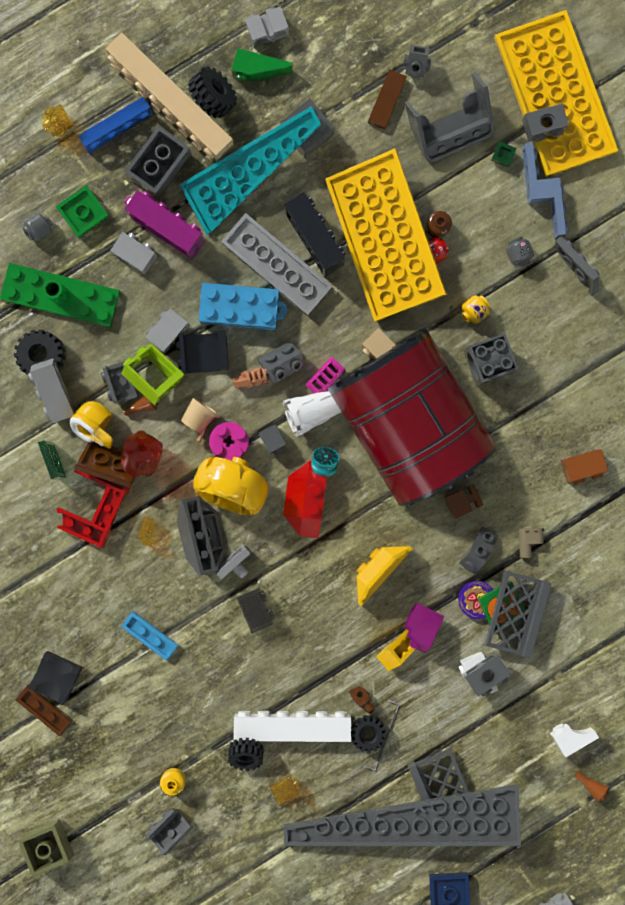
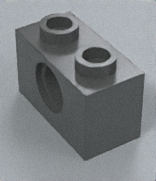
(553, 115)
(475, 675)

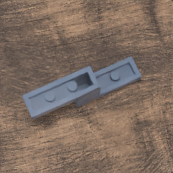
(544, 190)

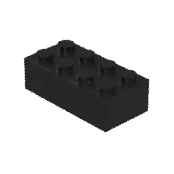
(314, 234)

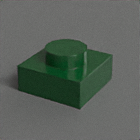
(503, 154)

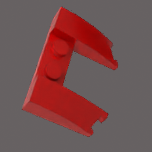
(99, 528)

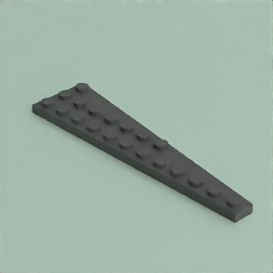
(462, 819)

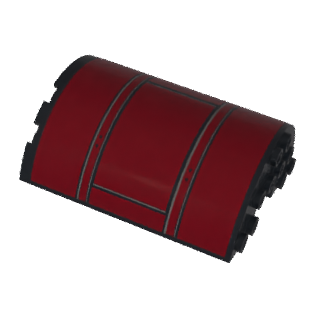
(414, 419)

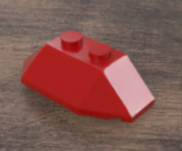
(305, 501)

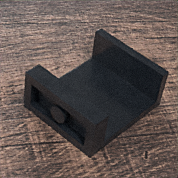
(203, 352)

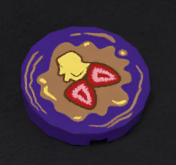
(468, 598)

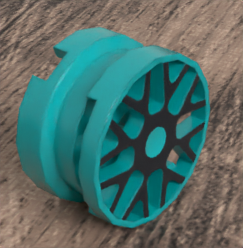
(324, 463)

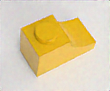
(396, 652)

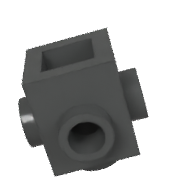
(417, 61)

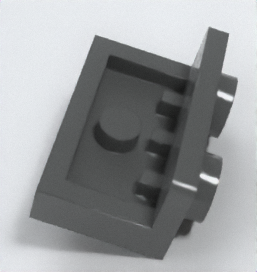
(282, 362)
(119, 387)
(169, 830)

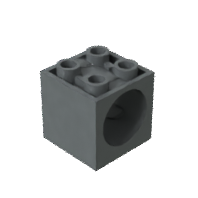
(490, 359)

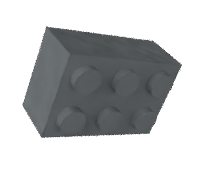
(158, 162)

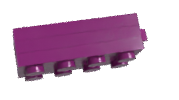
(164, 224)

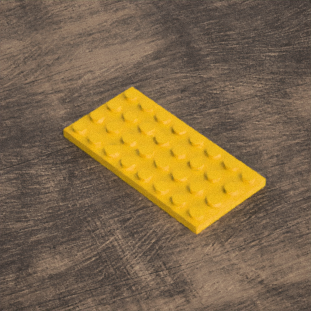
(551, 70)
(385, 235)

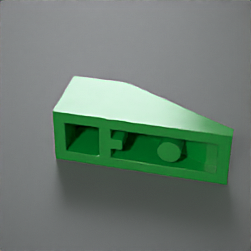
(255, 66)

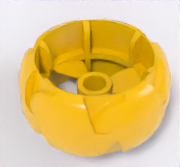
(231, 485)

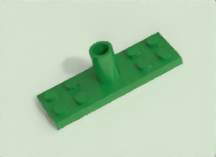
(74, 300)

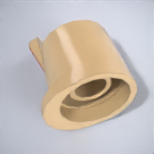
(198, 417)

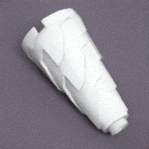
(310, 411)

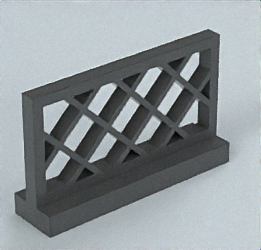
(533, 614)
(420, 780)

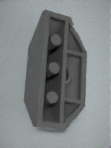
(200, 535)

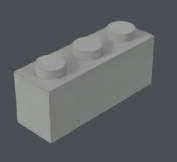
(51, 390)

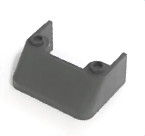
(456, 130)

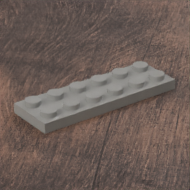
(276, 264)

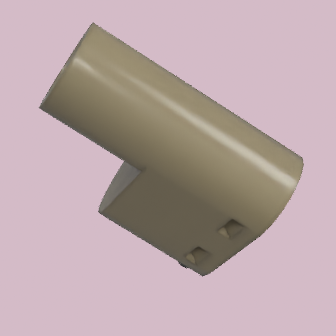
(527, 537)

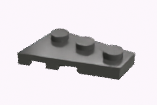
(579, 262)

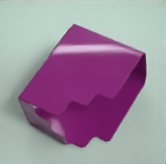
(422, 627)

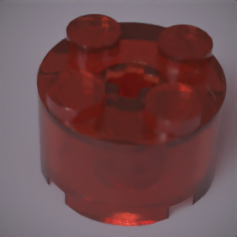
(141, 454)

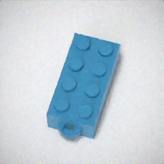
(240, 307)

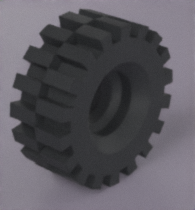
(212, 92)
(38, 339)

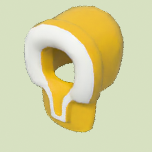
(90, 423)

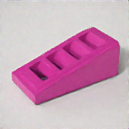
(336, 365)

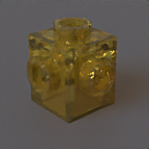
(56, 121)

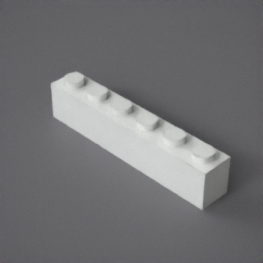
(293, 727)

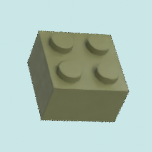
(45, 847)

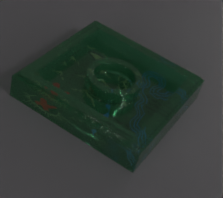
(52, 460)

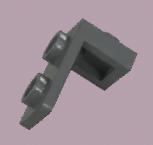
(479, 551)

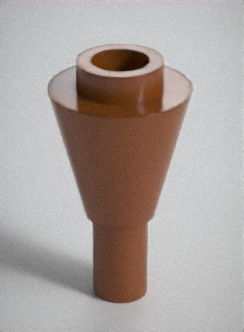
(140, 406)
(595, 788)

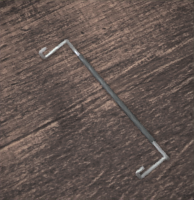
(386, 738)

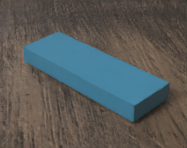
(150, 635)

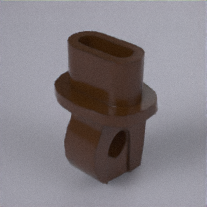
(364, 701)

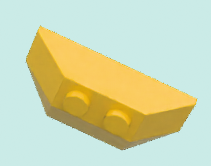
(378, 569)

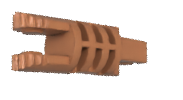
(251, 378)

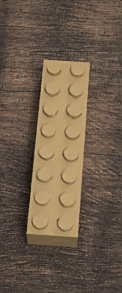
(169, 99)

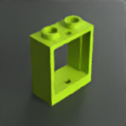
(162, 363)

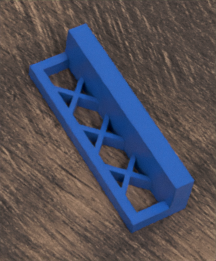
(115, 125)

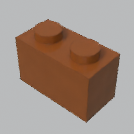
(584, 465)

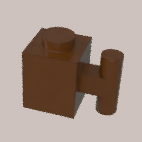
(459, 503)

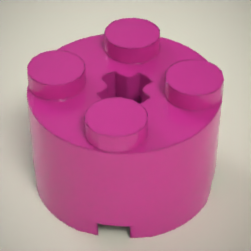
(223, 432)

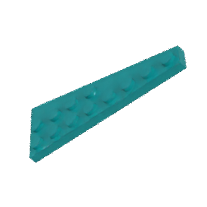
(231, 180)

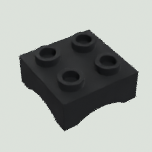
(55, 677)

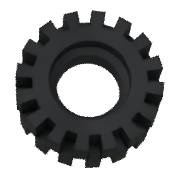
(373, 744)
(245, 754)

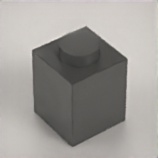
(273, 440)

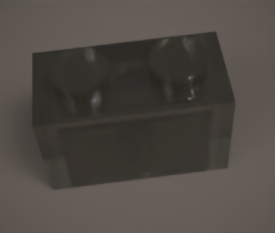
(255, 609)

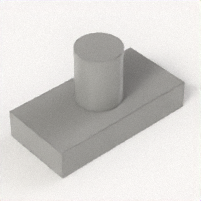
(234, 563)

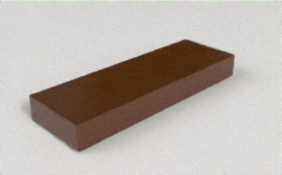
(387, 99)
(44, 710)

